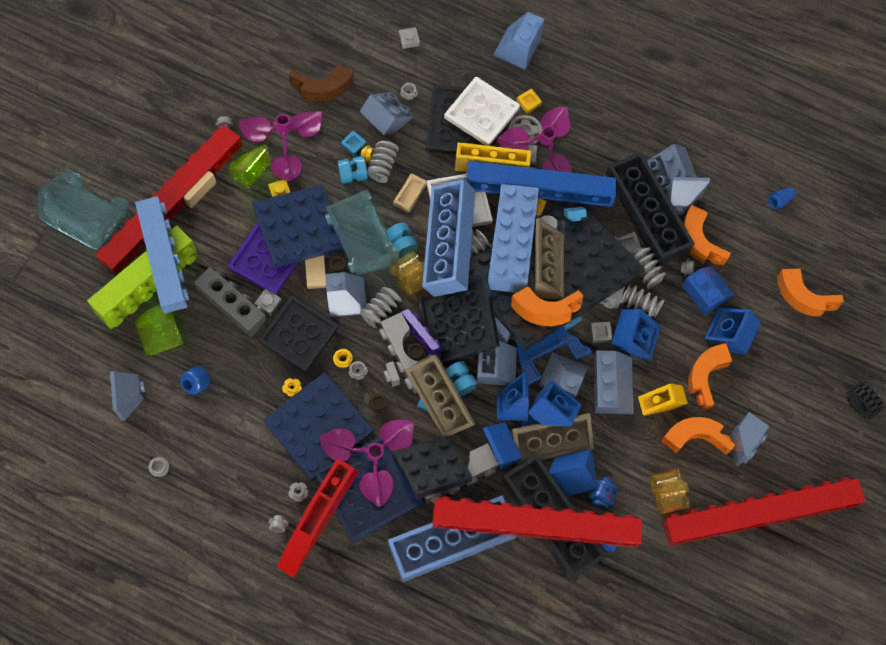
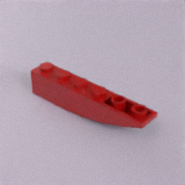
(317, 516)

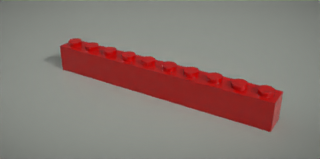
(210, 157)
(763, 512)
(537, 523)

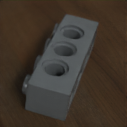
(249, 323)

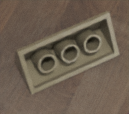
(548, 261)
(439, 396)
(554, 440)

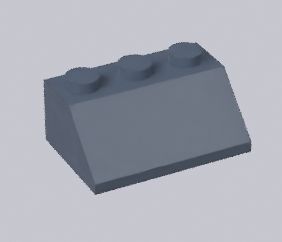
(613, 383)

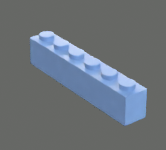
(161, 254)

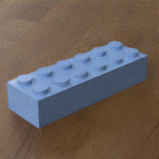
(449, 238)
(513, 238)
(433, 548)

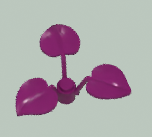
(554, 124)
(258, 128)
(376, 485)

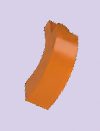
(703, 248)
(803, 300)
(543, 312)
(712, 359)
(697, 428)

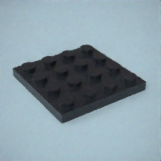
(442, 134)
(461, 320)

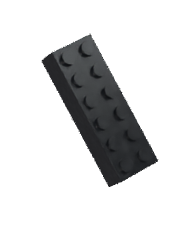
(650, 209)
(535, 486)

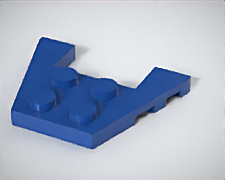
(547, 345)

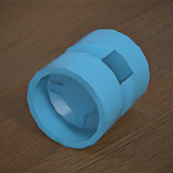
(345, 170)
(401, 237)
(461, 379)

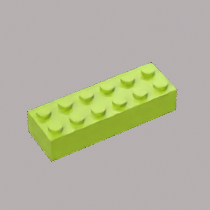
(136, 283)

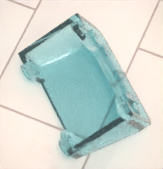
(78, 211)
(361, 234)

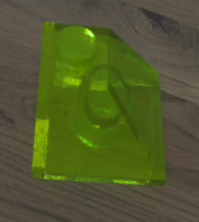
(250, 166)
(158, 331)

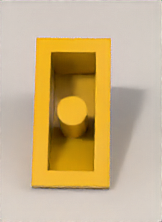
(663, 399)

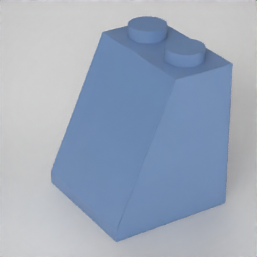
(521, 40)

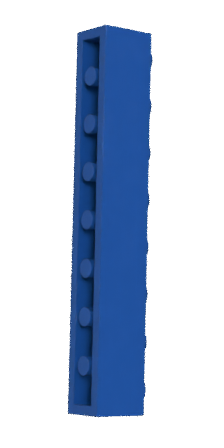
(551, 184)

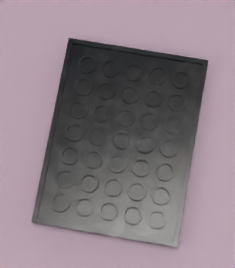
(592, 264)

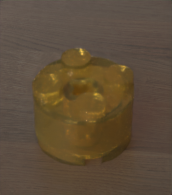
(408, 273)
(669, 491)

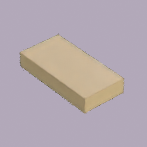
(199, 189)
(410, 193)
(315, 273)

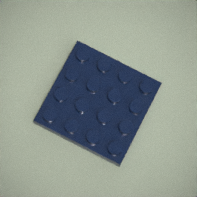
(296, 226)
(312, 413)
(359, 514)

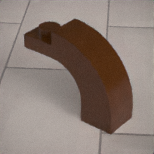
(323, 89)

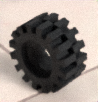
(865, 400)

